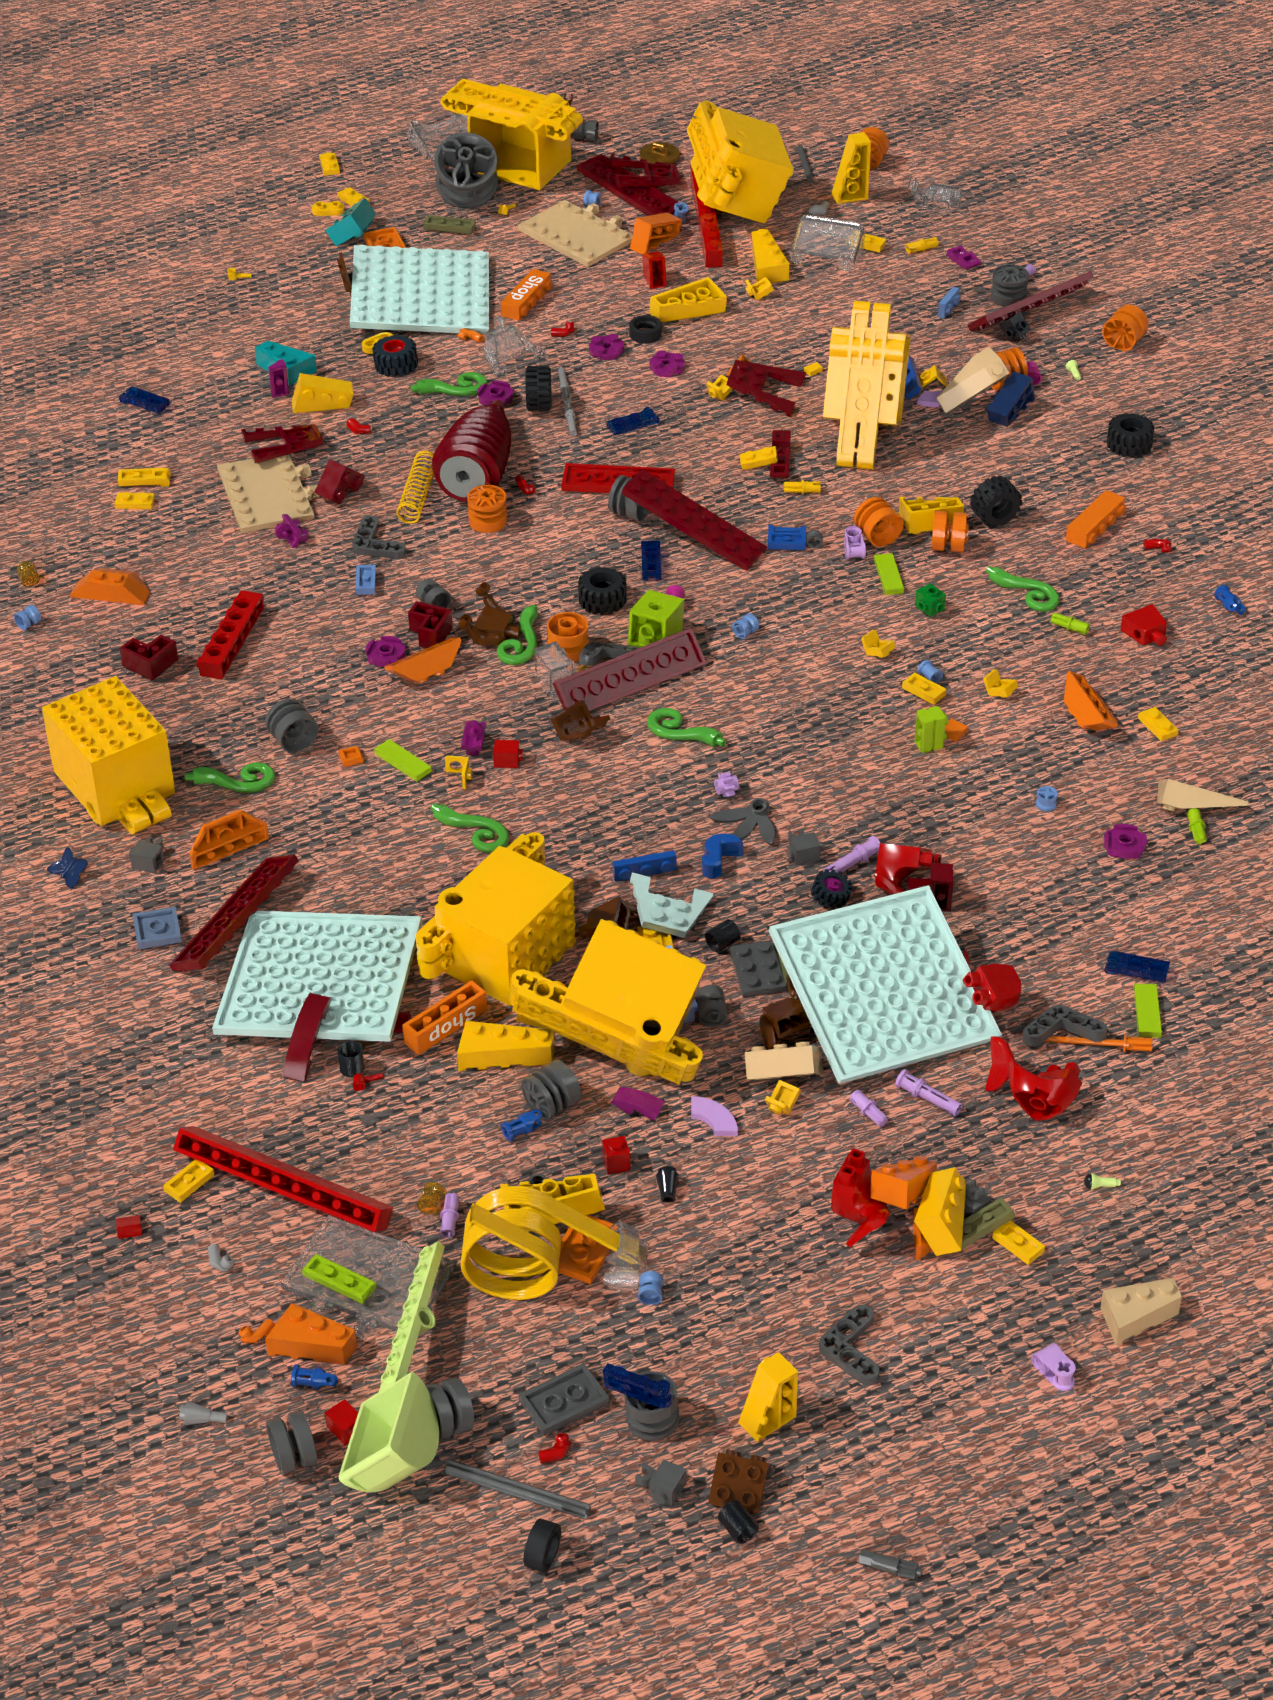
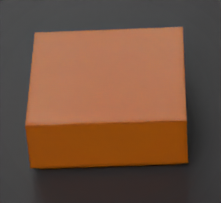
(955, 730)
(350, 756)

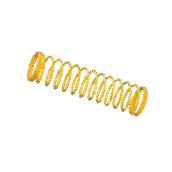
(404, 503)

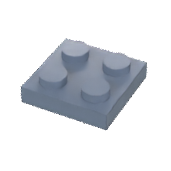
(157, 928)

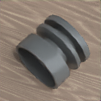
(1009, 284)
(621, 504)
(291, 725)
(551, 1089)
(650, 1421)

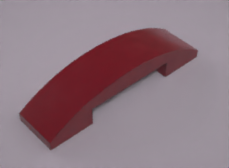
(781, 441)
(304, 1037)

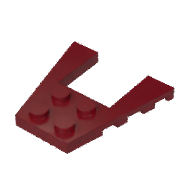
(655, 174)
(751, 377)
(295, 440)

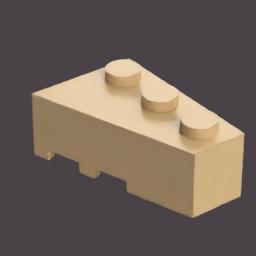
(783, 1061)
(1139, 1306)

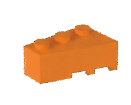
(653, 230)

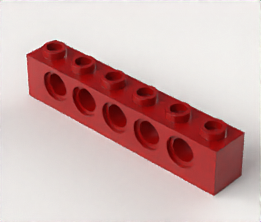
(230, 635)

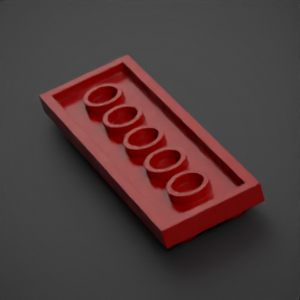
(602, 477)

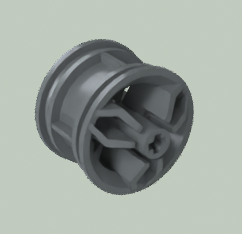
(463, 185)

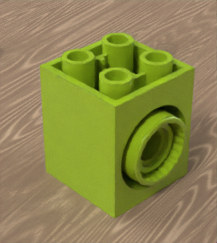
(655, 618)

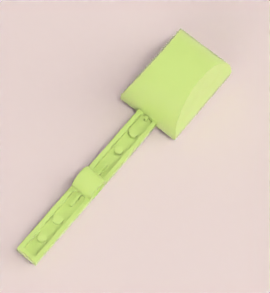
(399, 1424)

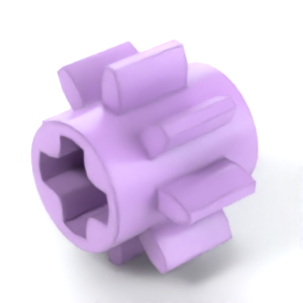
(726, 784)

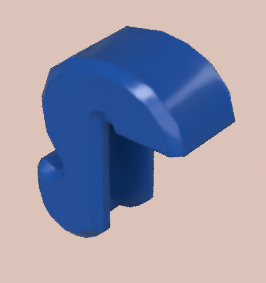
(715, 848)

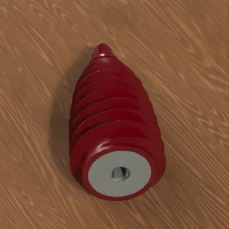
(473, 451)

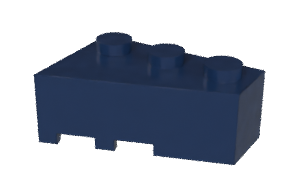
(1011, 399)

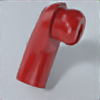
(562, 332)
(356, 428)
(522, 484)
(1164, 544)
(558, 1451)

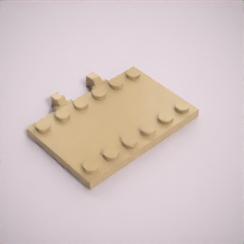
(577, 232)
(266, 491)

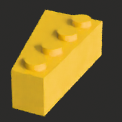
(853, 173)
(688, 301)
(504, 1045)
(577, 1192)

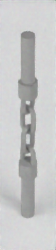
(569, 411)

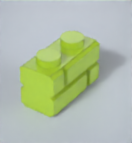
(930, 729)

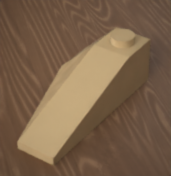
(976, 376)
(1183, 796)

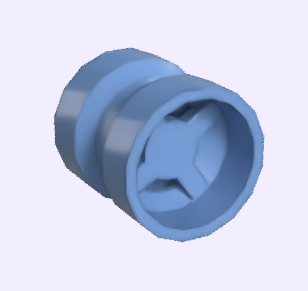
(27, 617)
(745, 626)
(650, 1288)

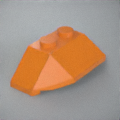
(111, 586)
(426, 662)
(1086, 704)
(227, 837)

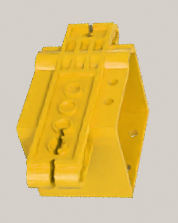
(523, 126)
(738, 162)
(862, 377)
(111, 755)
(500, 920)
(613, 994)

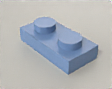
(948, 302)
(365, 579)

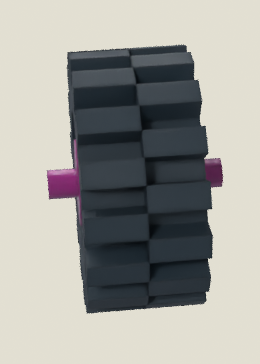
(831, 889)

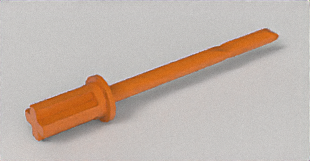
(1128, 1043)

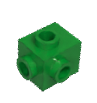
(930, 600)

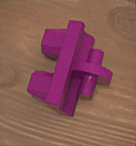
(291, 531)
(473, 737)

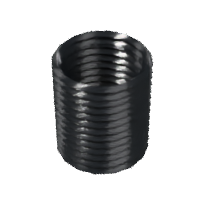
(722, 935)
(350, 1058)
(738, 1521)

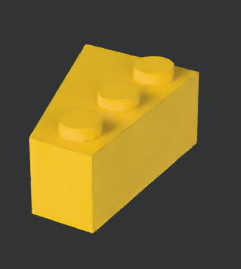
(320, 394)
(919, 513)
(942, 1211)
(771, 1397)

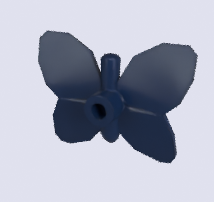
(69, 867)

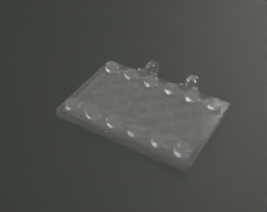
(372, 1256)

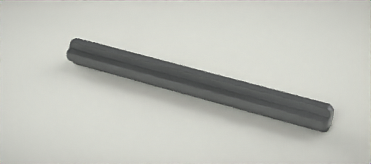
(517, 1489)

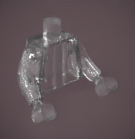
(936, 197)
(506, 342)

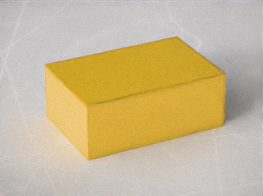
(813, 369)

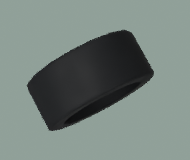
(645, 336)
(542, 1545)

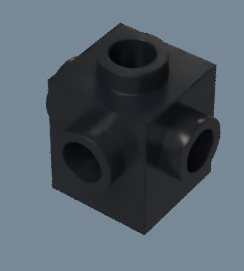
(1015, 327)

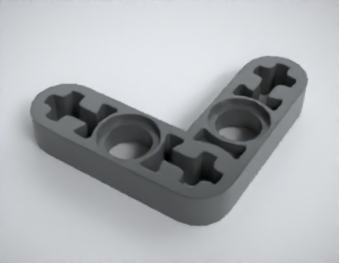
(396, 549)
(594, 651)
(1065, 1018)
(842, 1345)

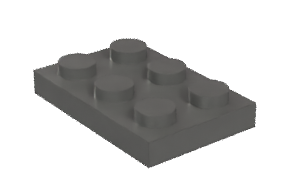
(757, 968)
(563, 1399)

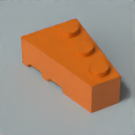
(902, 1181)
(311, 1337)

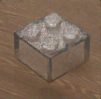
(552, 665)

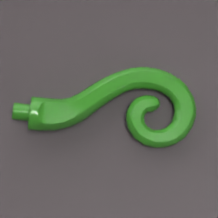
(466, 387)
(1040, 588)
(526, 622)
(703, 734)
(207, 775)
(451, 818)

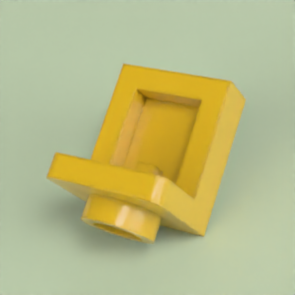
(759, 289)
(719, 388)
(876, 647)
(999, 687)
(783, 1098)

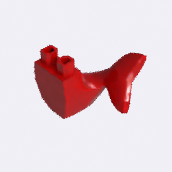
(898, 862)
(995, 986)
(1039, 1095)
(852, 1196)

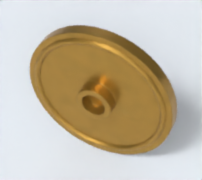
(660, 152)

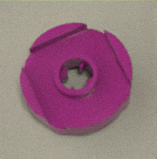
(606, 347)
(675, 363)
(496, 391)
(376, 651)
(1132, 848)

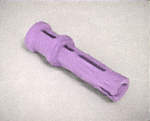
(859, 854)
(919, 1088)

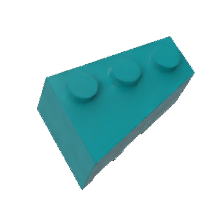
(352, 223)
(296, 360)

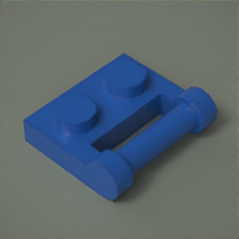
(786, 538)

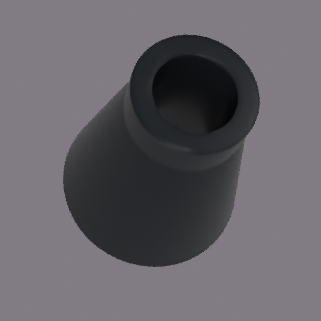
(667, 1182)

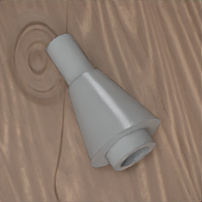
(196, 1414)

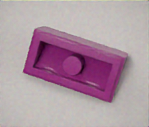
(278, 379)

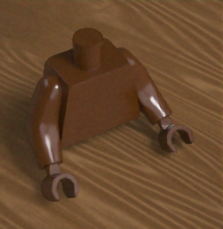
(493, 623)
(613, 910)
(782, 1020)

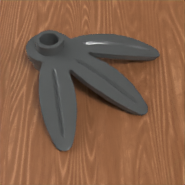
(751, 818)

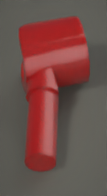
(360, 1081)

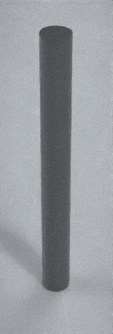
(802, 155)

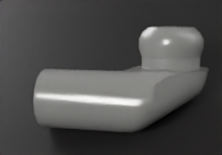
(819, 209)
(218, 1262)

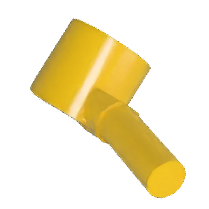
(503, 209)
(232, 275)

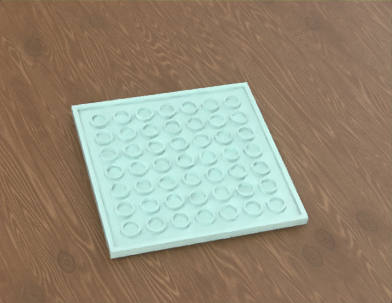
(419, 289)
(347, 957)
(883, 983)

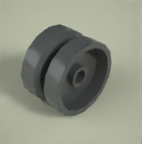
(452, 1407)
(295, 1440)

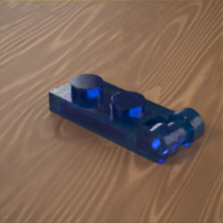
(144, 399)
(633, 421)
(651, 560)
(1137, 966)
(637, 1386)

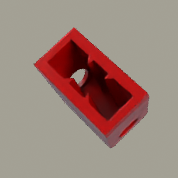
(655, 265)
(1145, 625)

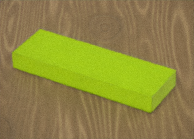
(888, 574)
(402, 760)
(1147, 1010)
(339, 1278)

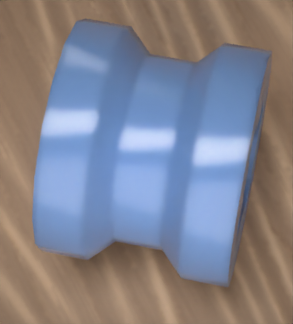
(590, 197)
(1046, 798)

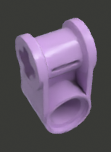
(854, 543)
(1055, 1367)

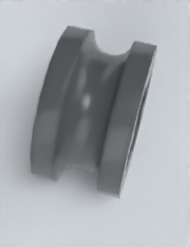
(814, 534)

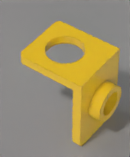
(930, 375)
(464, 769)

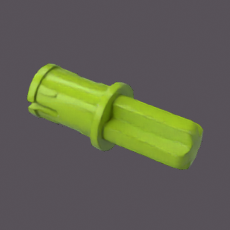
(1070, 623)
(1197, 825)

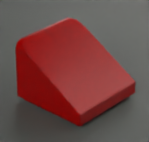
(128, 1227)

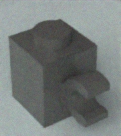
(803, 847)
(147, 855)
(975, 1199)
(664, 1483)

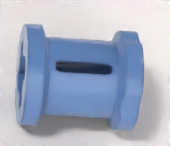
(680, 210)
(929, 671)

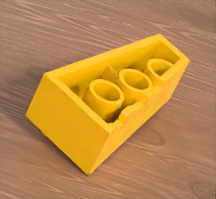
(768, 257)

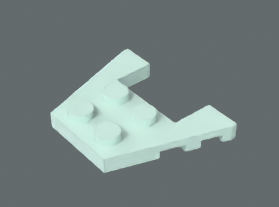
(665, 913)

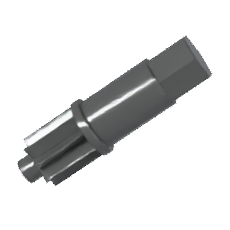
(890, 1564)

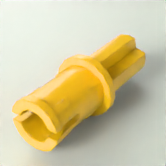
(921, 245)
(802, 487)

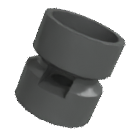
(587, 130)
(432, 593)
(711, 1005)

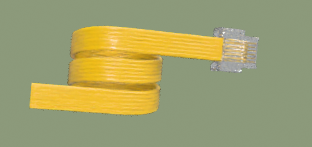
(620, 1238)

